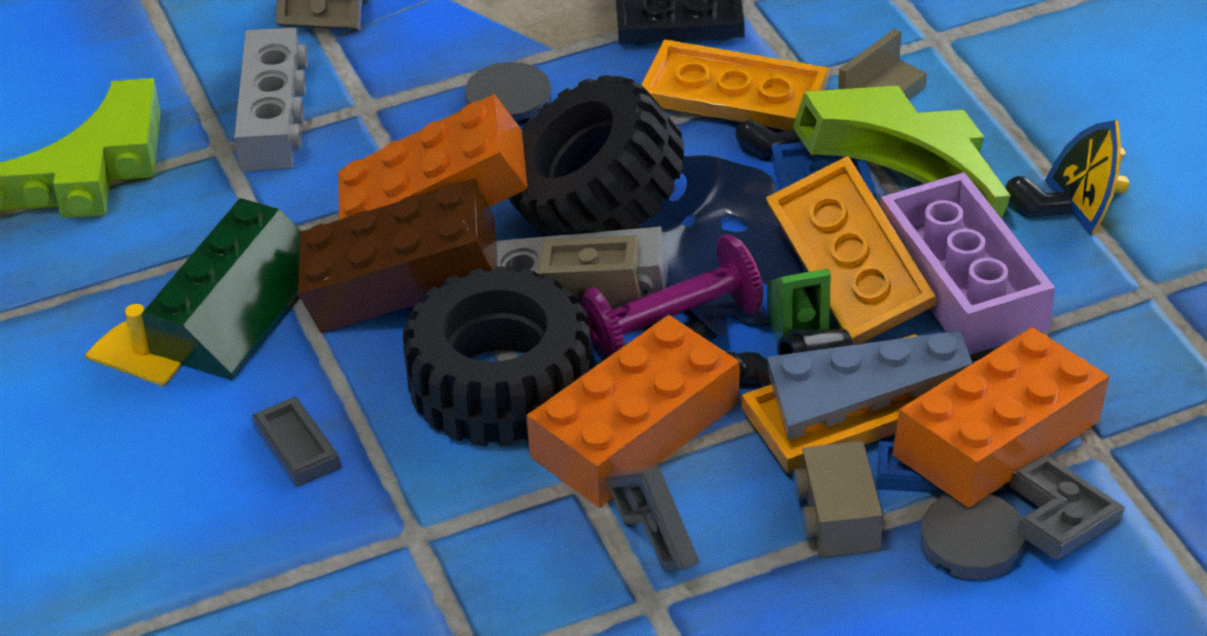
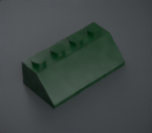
(228, 292)

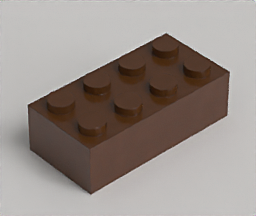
(394, 254)

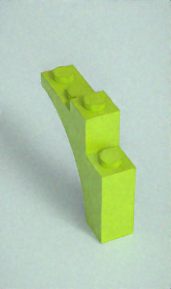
(888, 131)
(77, 170)

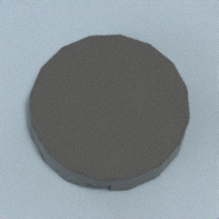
(516, 85)
(972, 540)

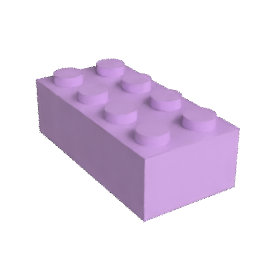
(971, 262)

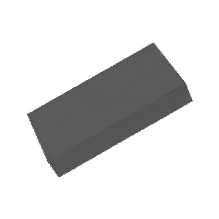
(296, 441)

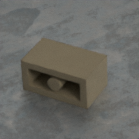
(839, 498)

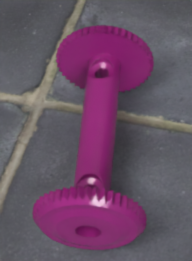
(735, 275)

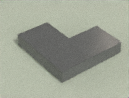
(645, 499)
(1068, 508)

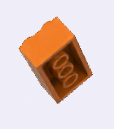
(470, 144)
(633, 408)
(999, 416)

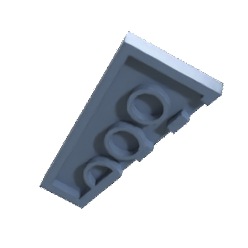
(843, 379)

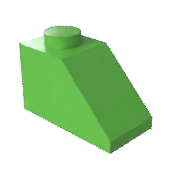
(799, 302)

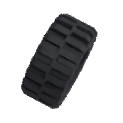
(598, 159)
(483, 315)

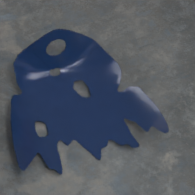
(713, 191)

